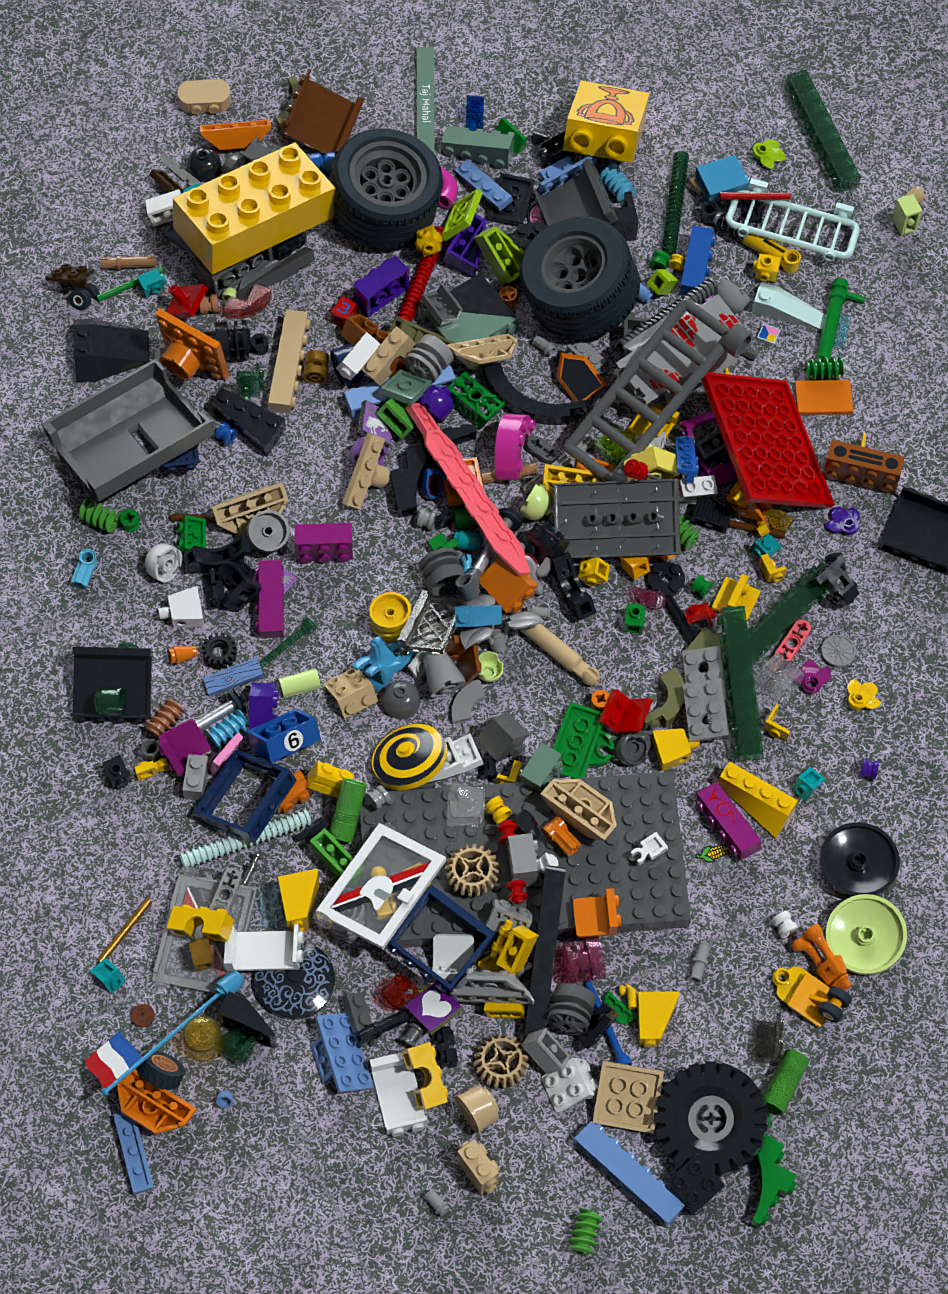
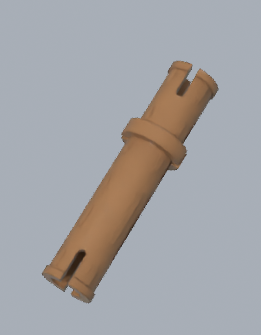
(127, 262)
(490, 477)

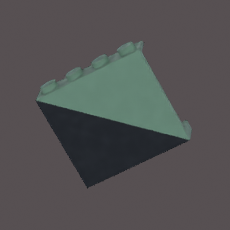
(482, 314)

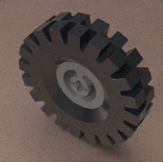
(712, 1087)

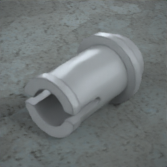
(547, 347)
(542, 612)
(436, 1202)

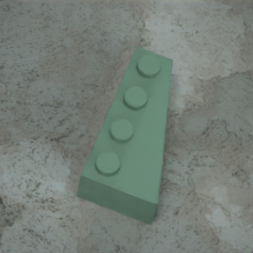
(479, 146)

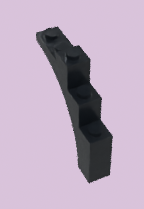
(406, 480)

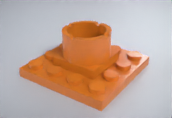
(189, 349)

